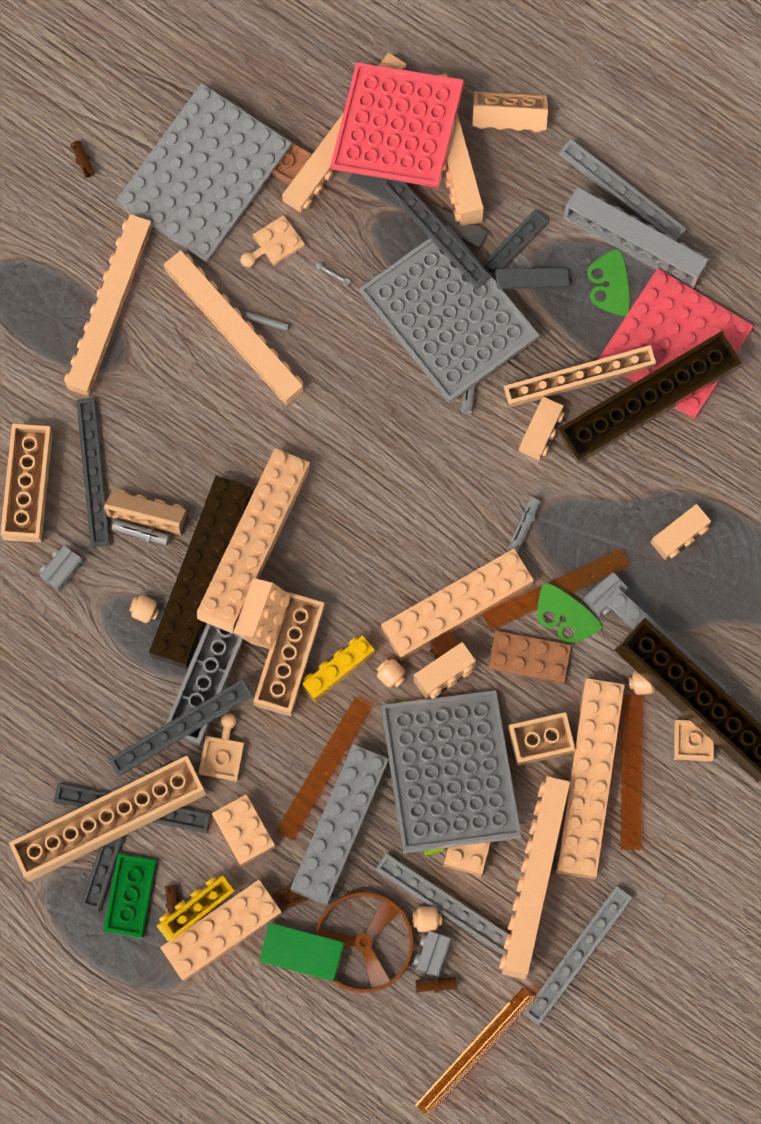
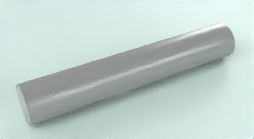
(266, 321)

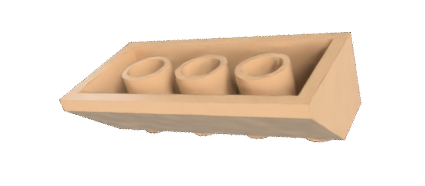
(510, 111)
(146, 512)

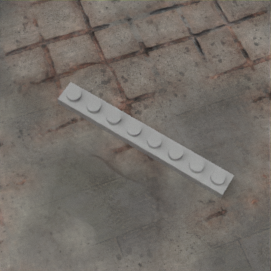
(621, 190)
(632, 614)
(444, 903)
(577, 955)

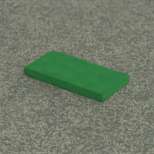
(130, 895)
(302, 952)

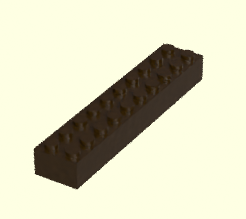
(649, 397)
(216, 526)
(694, 695)

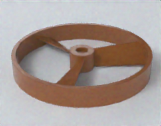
(363, 942)

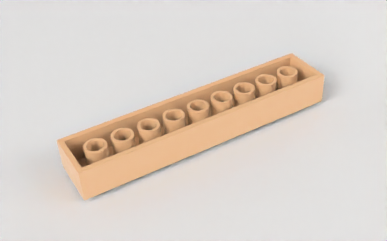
(253, 539)
(590, 779)
(107, 819)
(535, 879)

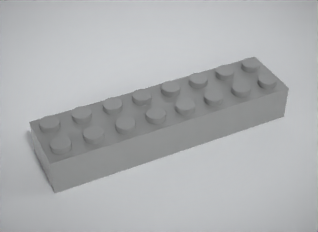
(635, 237)
(206, 675)
(339, 825)

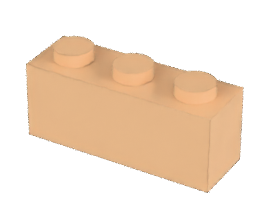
(541, 429)
(681, 532)

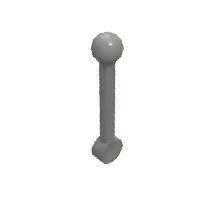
(346, 282)

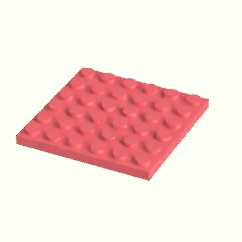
(397, 124)
(673, 322)

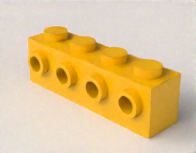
(338, 668)
(191, 911)

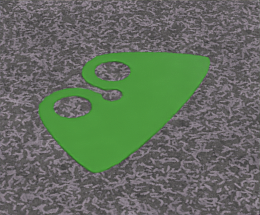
(617, 292)
(576, 614)

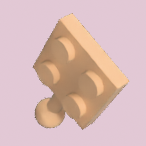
(275, 241)
(691, 742)
(222, 756)

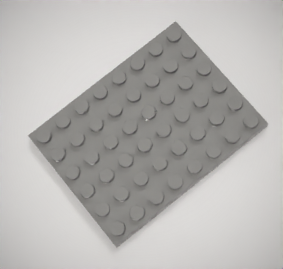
(204, 173)
(445, 321)
(450, 772)

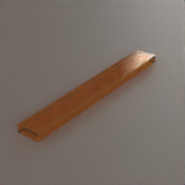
(568, 583)
(323, 769)
(631, 773)
(475, 1052)

